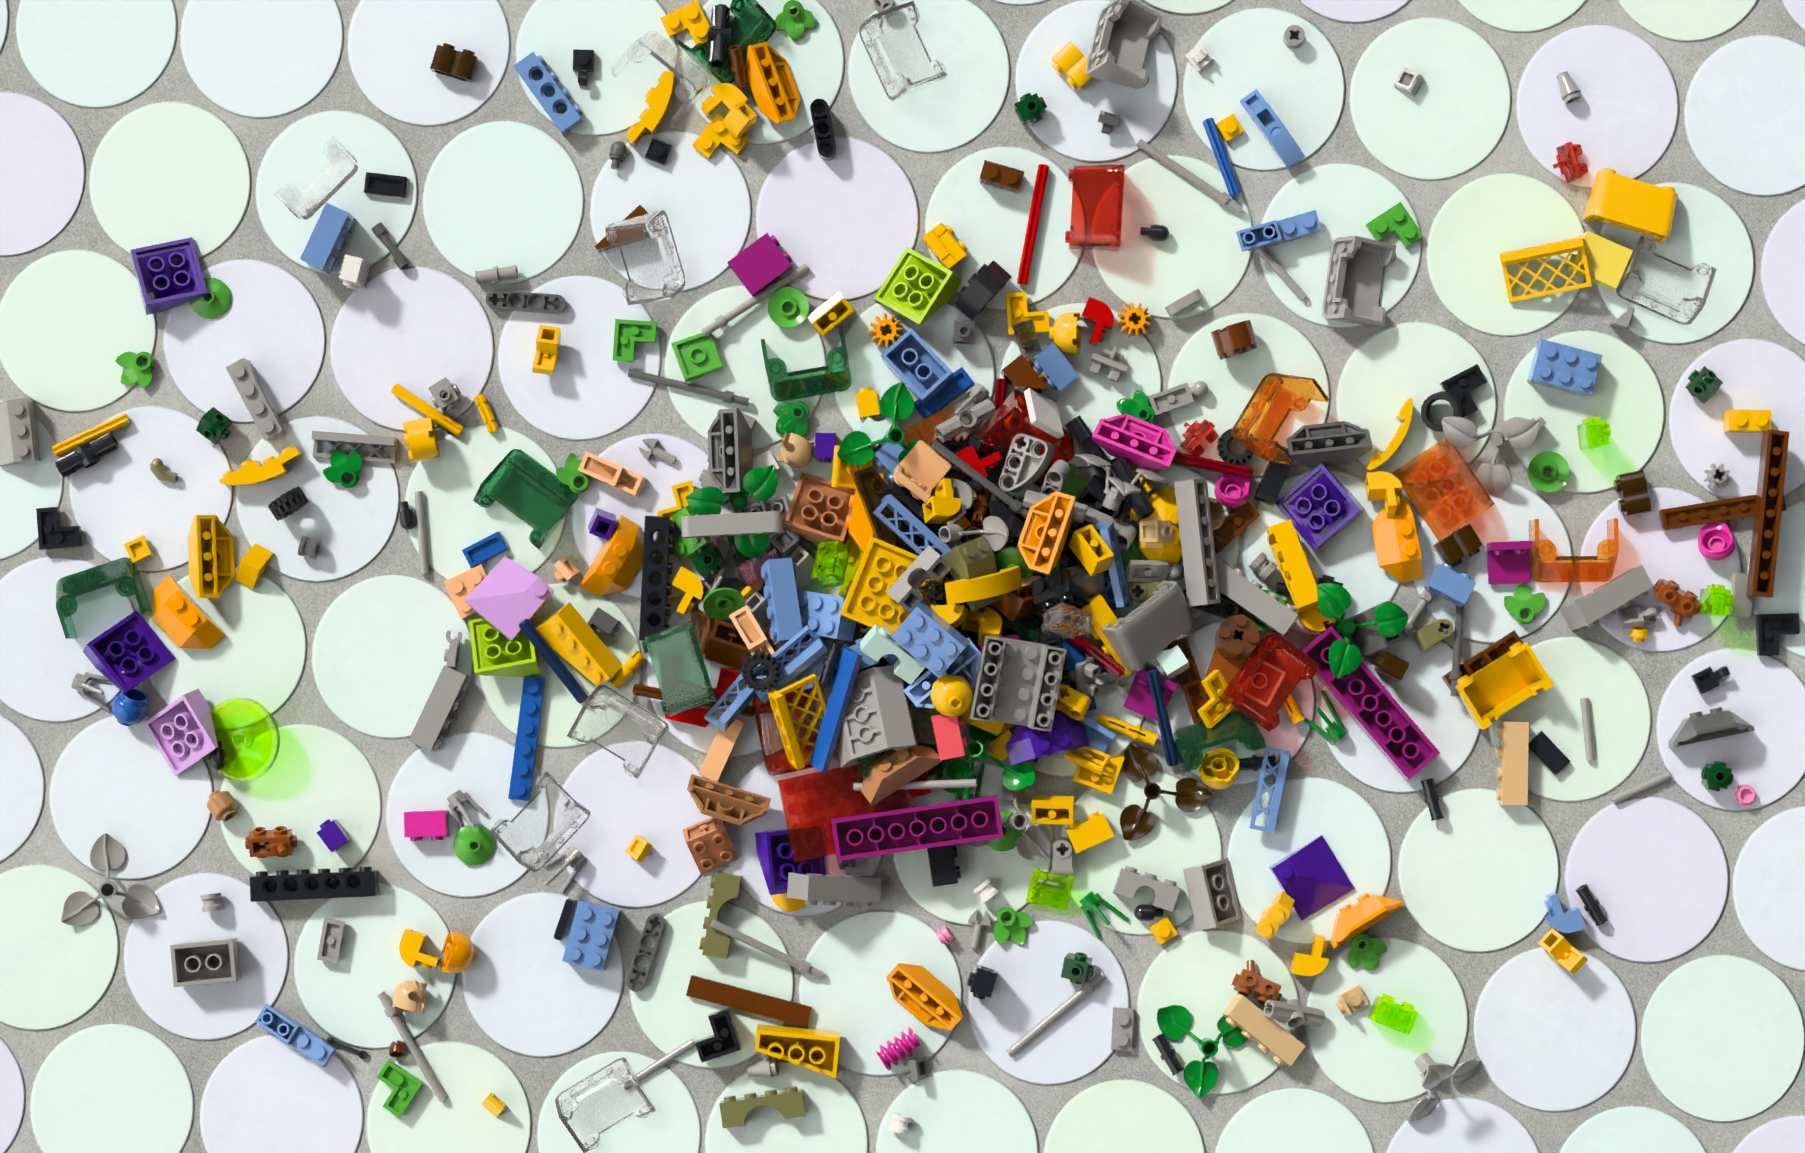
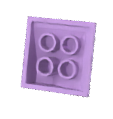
(509, 597)
(183, 731)

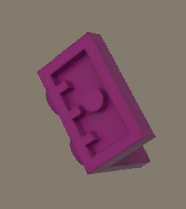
(1508, 562)
(1140, 697)

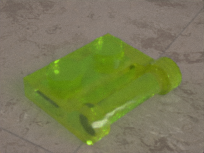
(1049, 894)

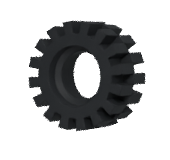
(1225, 453)
(288, 503)
(761, 684)

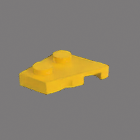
(1103, 783)

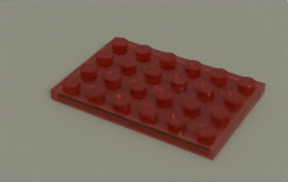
(817, 797)

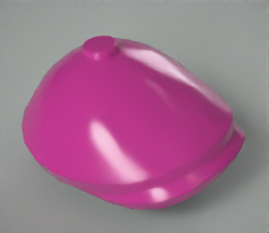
(1232, 490)
(1716, 541)

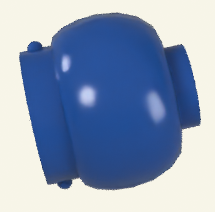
(130, 707)

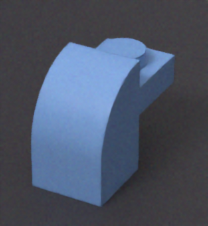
(1563, 921)

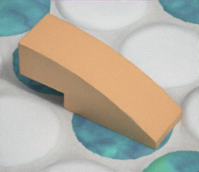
(612, 474)
(750, 631)
(720, 751)

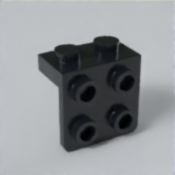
(1013, 520)
(1057, 589)

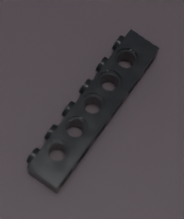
(649, 567)
(260, 891)

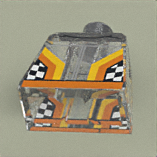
(1066, 621)

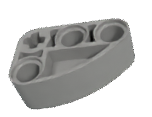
(1031, 465)

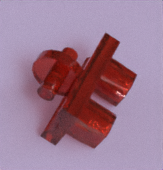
(1568, 162)
(1195, 434)

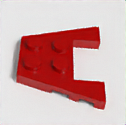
(697, 715)

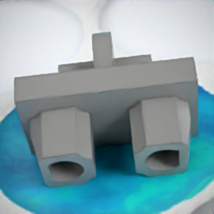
(1099, 361)
(1085, 676)

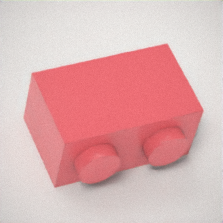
(948, 736)

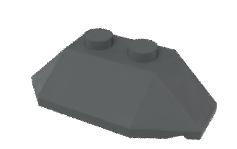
(1328, 444)
(729, 450)
(1708, 726)

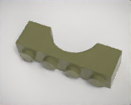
(725, 887)
(788, 1103)

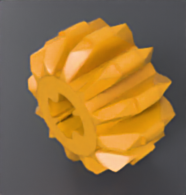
(1138, 314)
(883, 324)

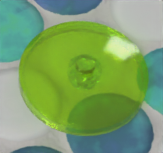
(247, 736)

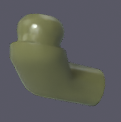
(160, 473)

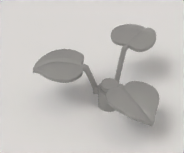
(1518, 430)
(1117, 494)
(994, 527)
(1034, 842)
(139, 901)
(1435, 1073)

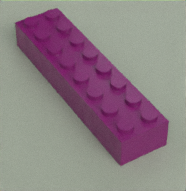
(1373, 709)
(917, 827)

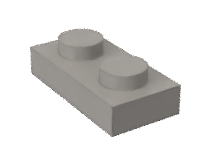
(331, 940)
(1122, 1028)

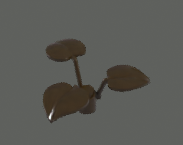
(1142, 763)

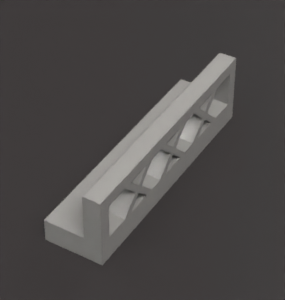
(370, 440)

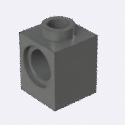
(964, 332)
(784, 543)

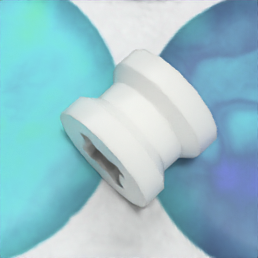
(985, 890)
(899, 1123)

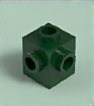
(1027, 115)
(1703, 384)
(214, 426)
(699, 560)
(1709, 774)
(1077, 967)

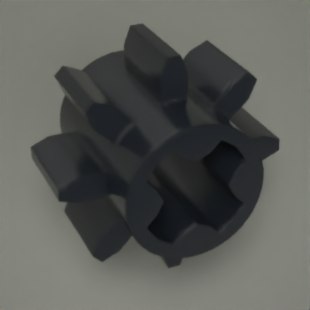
(940, 587)

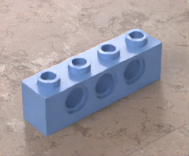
(526, 69)

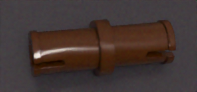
(738, 66)
(981, 508)

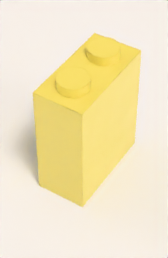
(1604, 258)

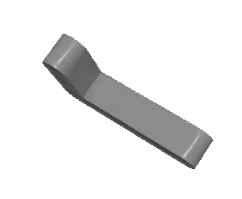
(1057, 479)

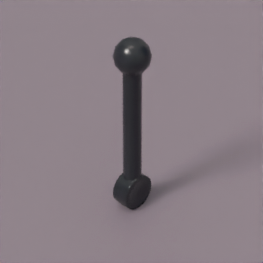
(362, 1054)

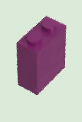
(760, 264)

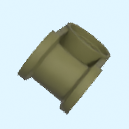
(1146, 590)
(1429, 634)

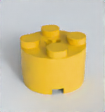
(421, 439)

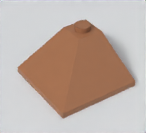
(819, 510)

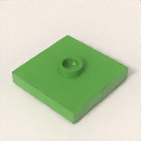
(697, 356)

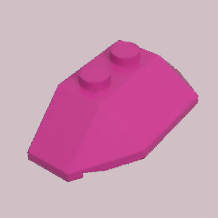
(1135, 441)

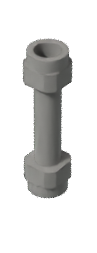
(1426, 597)

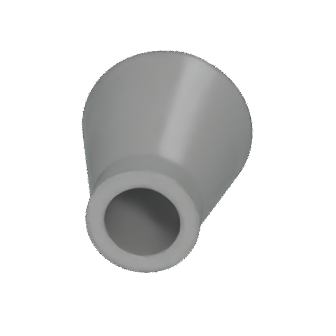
(1569, 90)
(766, 1068)

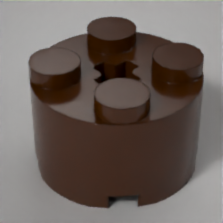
(1234, 339)
(1239, 626)

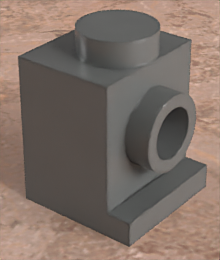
(604, 622)

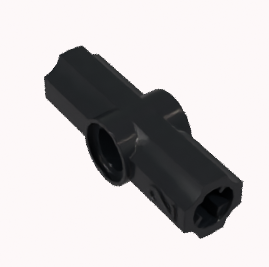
(719, 36)
(1080, 434)
(87, 455)
(1138, 501)

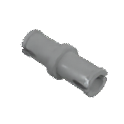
(496, 274)

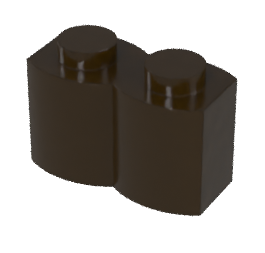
(454, 63)
(1633, 493)
(1458, 545)
(1390, 665)

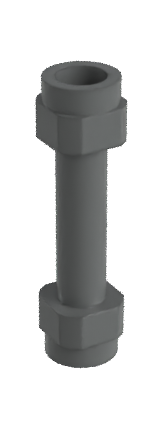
(381, 232)

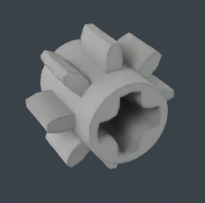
(1723, 475)

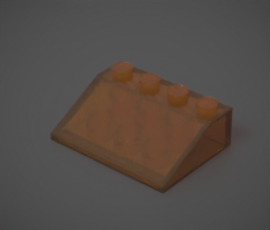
(1443, 488)

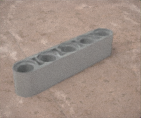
(732, 524)

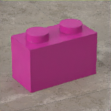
(426, 823)

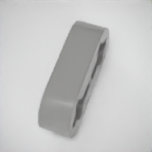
(1184, 302)

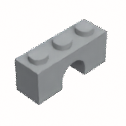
(907, 587)
(1164, 892)

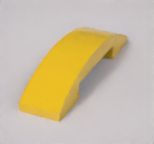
(1404, 415)
(984, 586)

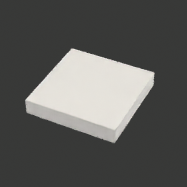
(1043, 413)

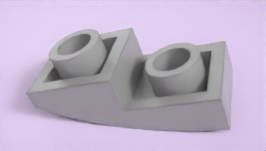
(776, 504)
(1741, 603)

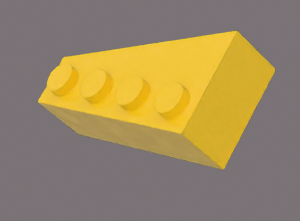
(1293, 565)
(1100, 617)
(579, 644)
(800, 1046)

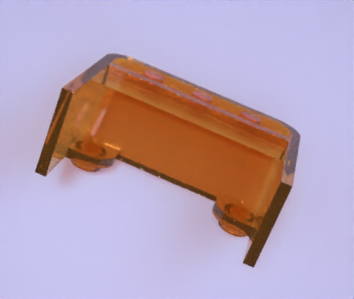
(1268, 410)
(1551, 568)

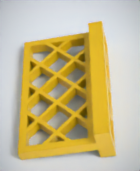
(1542, 251)
(786, 724)

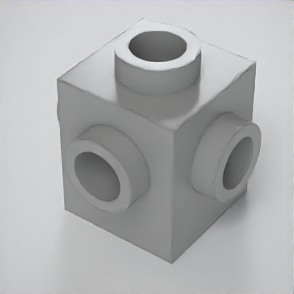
(438, 391)

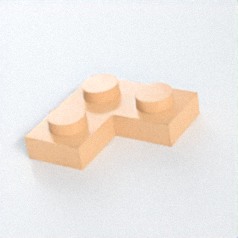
(461, 587)

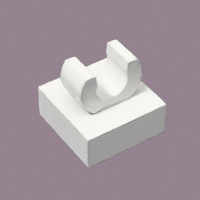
(1199, 57)

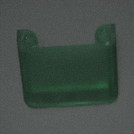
(529, 493)

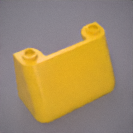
(1632, 204)
(1502, 684)

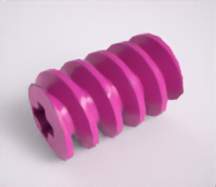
(899, 1049)

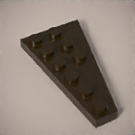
(871, 491)

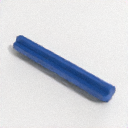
(1221, 156)

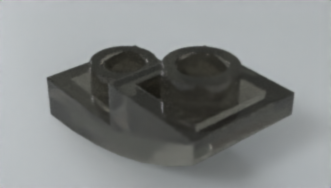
(1026, 337)

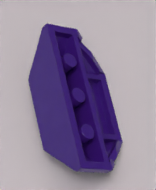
(1033, 744)

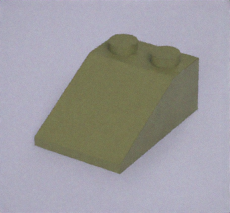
(973, 561)

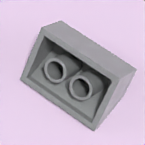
(18, 432)
(1212, 894)

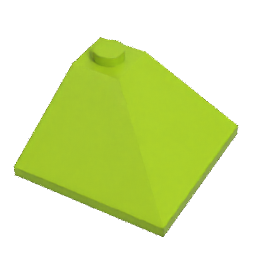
(917, 287)
(498, 655)

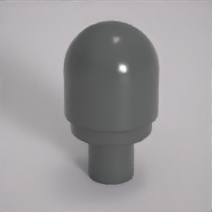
(617, 154)

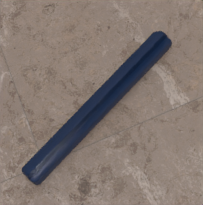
(553, 660)
(1162, 717)

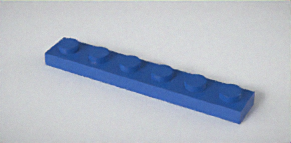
(526, 738)

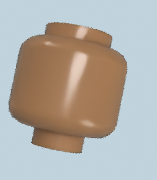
(222, 805)

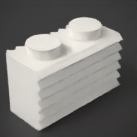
(354, 272)

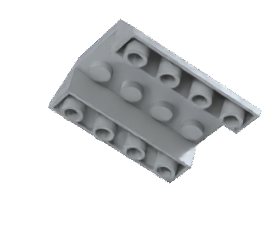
(1018, 682)
(875, 716)

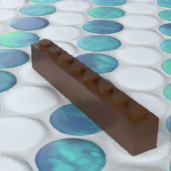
(1767, 513)

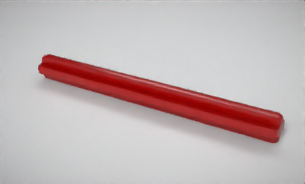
(1033, 223)

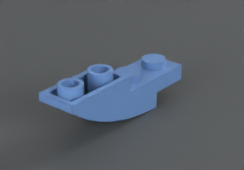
(1272, 128)
(1279, 231)
(296, 1034)

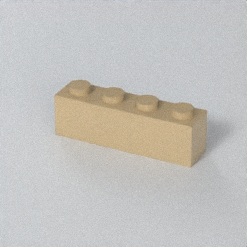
(1513, 763)
(1263, 1030)

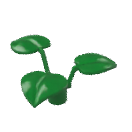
(894, 403)
(758, 482)
(1332, 602)
(1013, 778)
(1198, 1075)

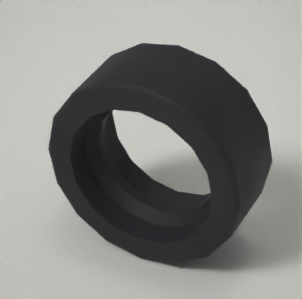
(1425, 409)

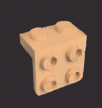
(921, 470)

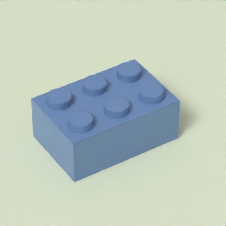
(328, 238)
(917, 366)
(1564, 368)
(822, 615)
(930, 639)
(591, 935)

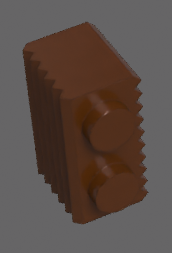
(1001, 176)

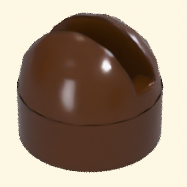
(397, 1049)

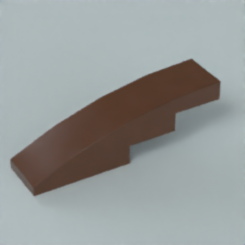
(1486, 656)
(1190, 681)

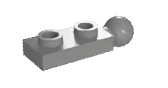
(1176, 397)
(1152, 571)

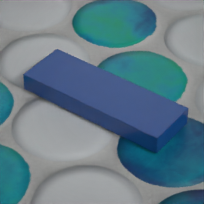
(950, 391)

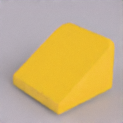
(493, 1104)

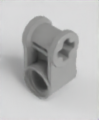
(1062, 862)

